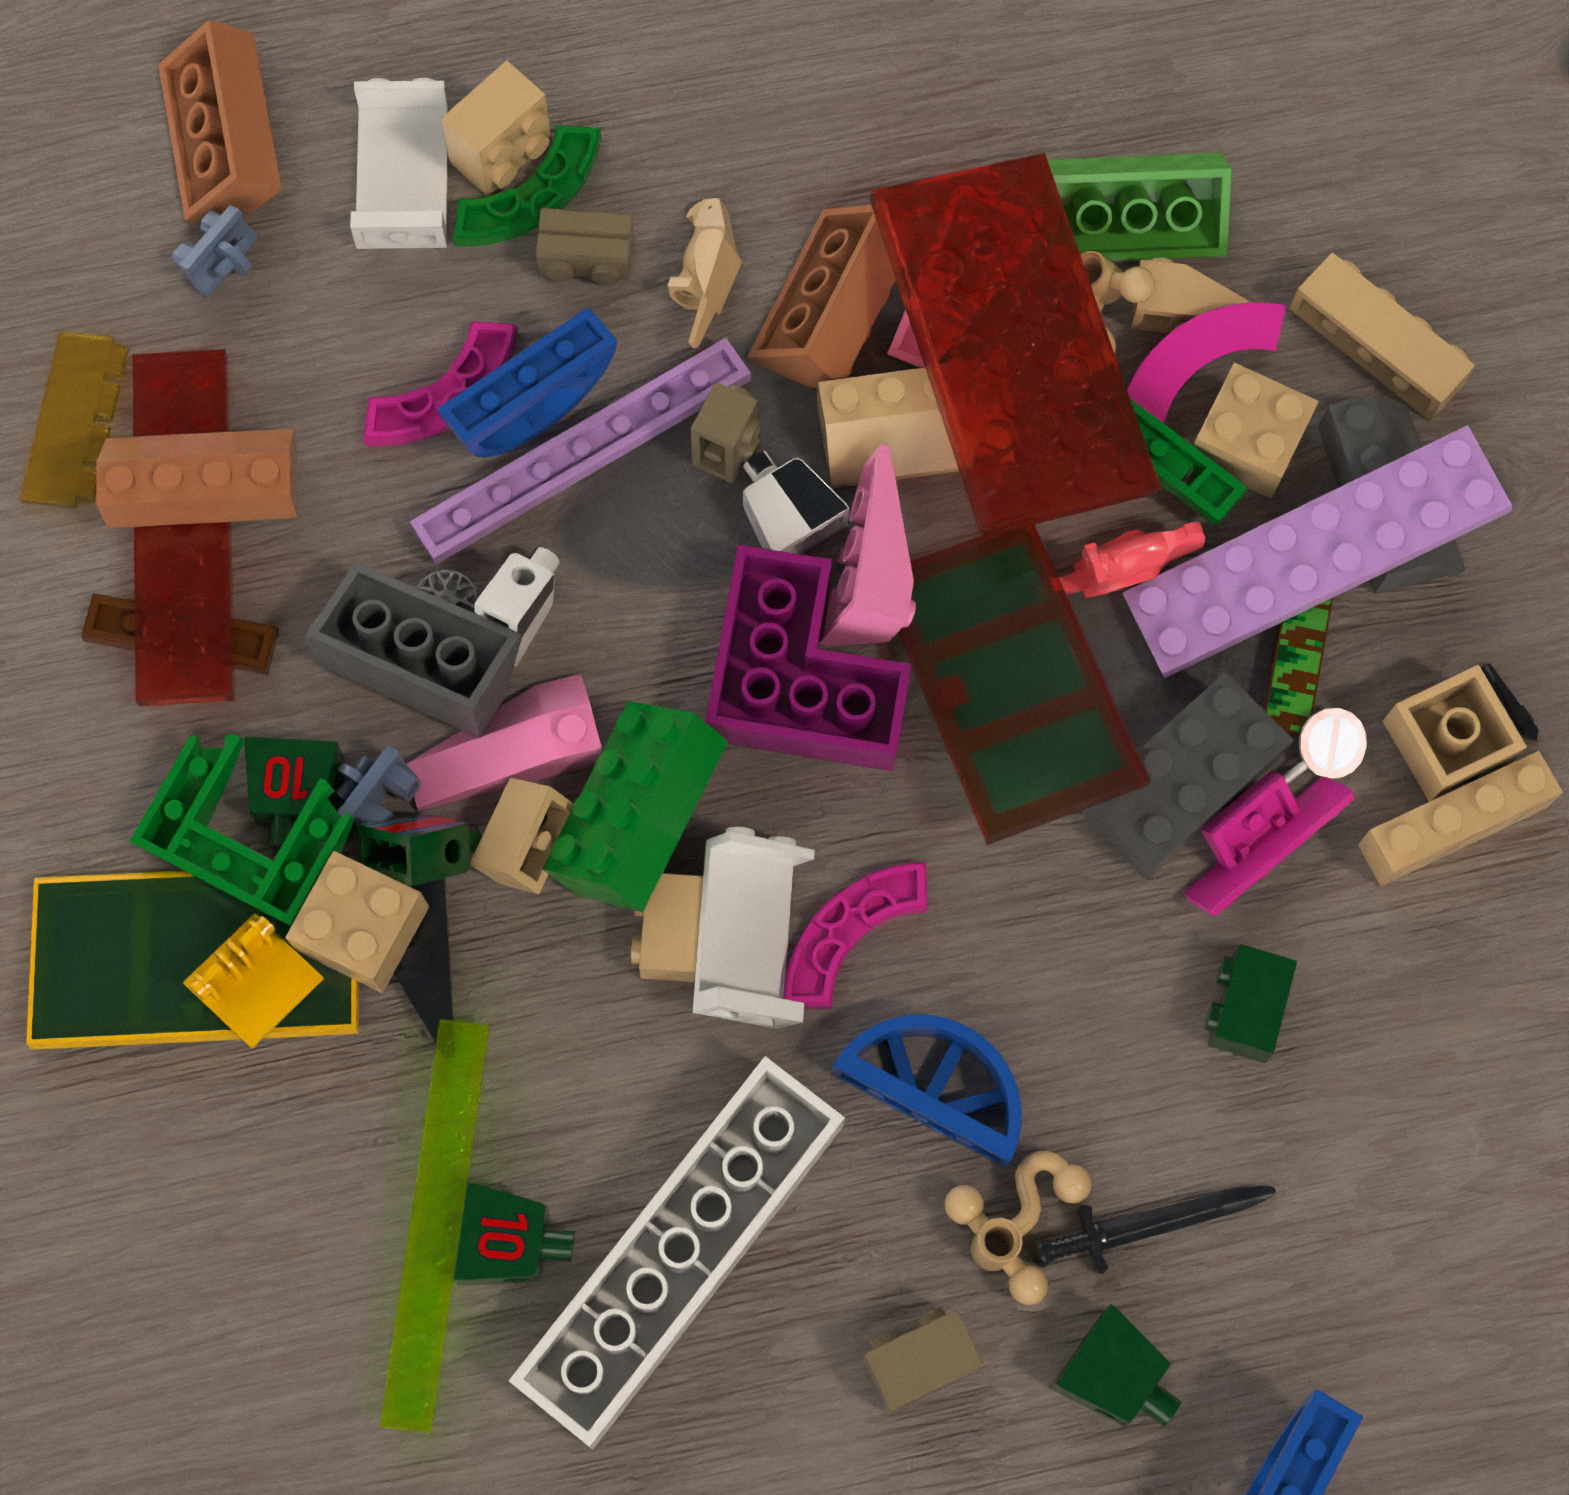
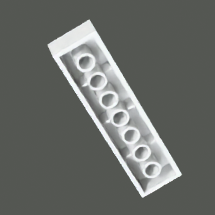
(677, 1252)

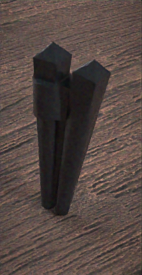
(1518, 713)

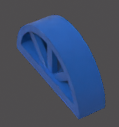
(531, 388)
(904, 1096)
(1307, 1449)

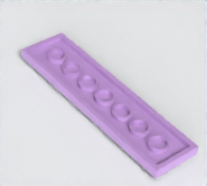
(1317, 551)

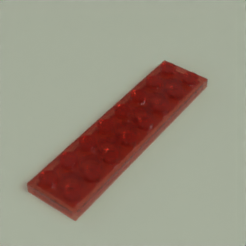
(182, 568)

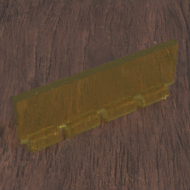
(67, 420)

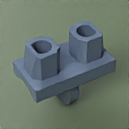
(218, 251)
(370, 783)

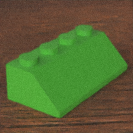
(1147, 204)

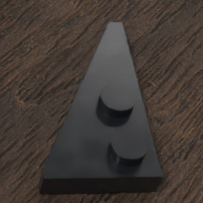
(426, 964)

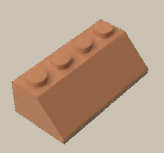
(219, 122)
(827, 300)
(197, 478)

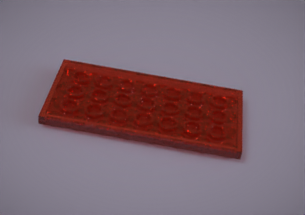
(1013, 344)

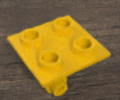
(253, 980)

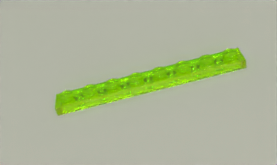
(435, 1227)

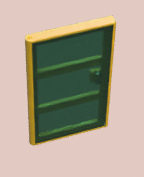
(116, 959)

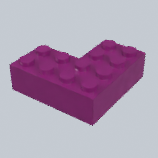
(783, 691)

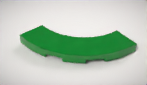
(518, 209)

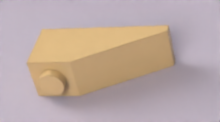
(1178, 296)

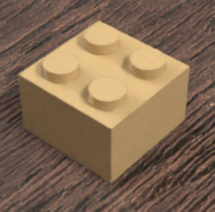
(497, 129)
(1255, 428)
(1454, 733)
(357, 921)

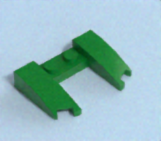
(179, 834)

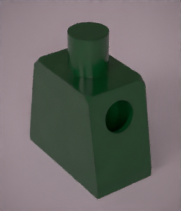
(1117, 1373)

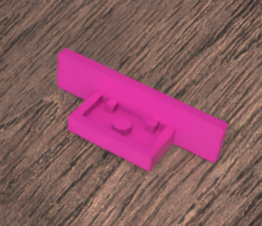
(1260, 833)

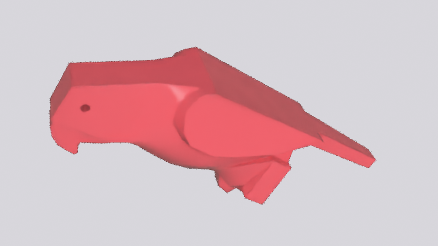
(1130, 559)

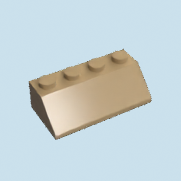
(885, 410)

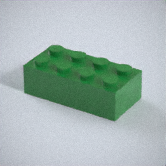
(635, 805)

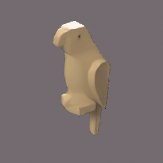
(708, 266)

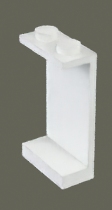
(401, 165)
(746, 928)

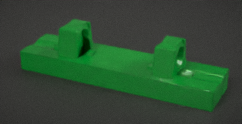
(1209, 488)

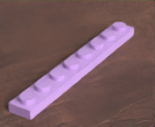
(577, 452)

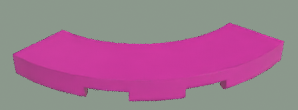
(1198, 343)
(415, 413)
(844, 922)

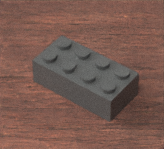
(1195, 772)

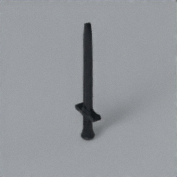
(1143, 1225)

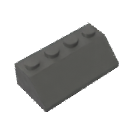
(1364, 437)
(415, 648)

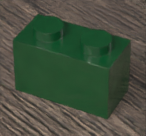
(1250, 1002)

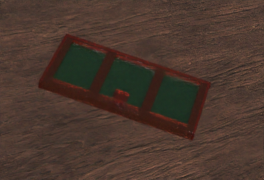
(1015, 685)

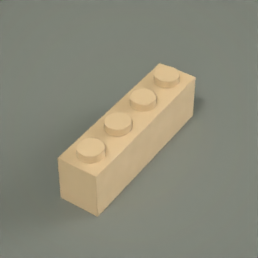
(1382, 336)
(1459, 818)

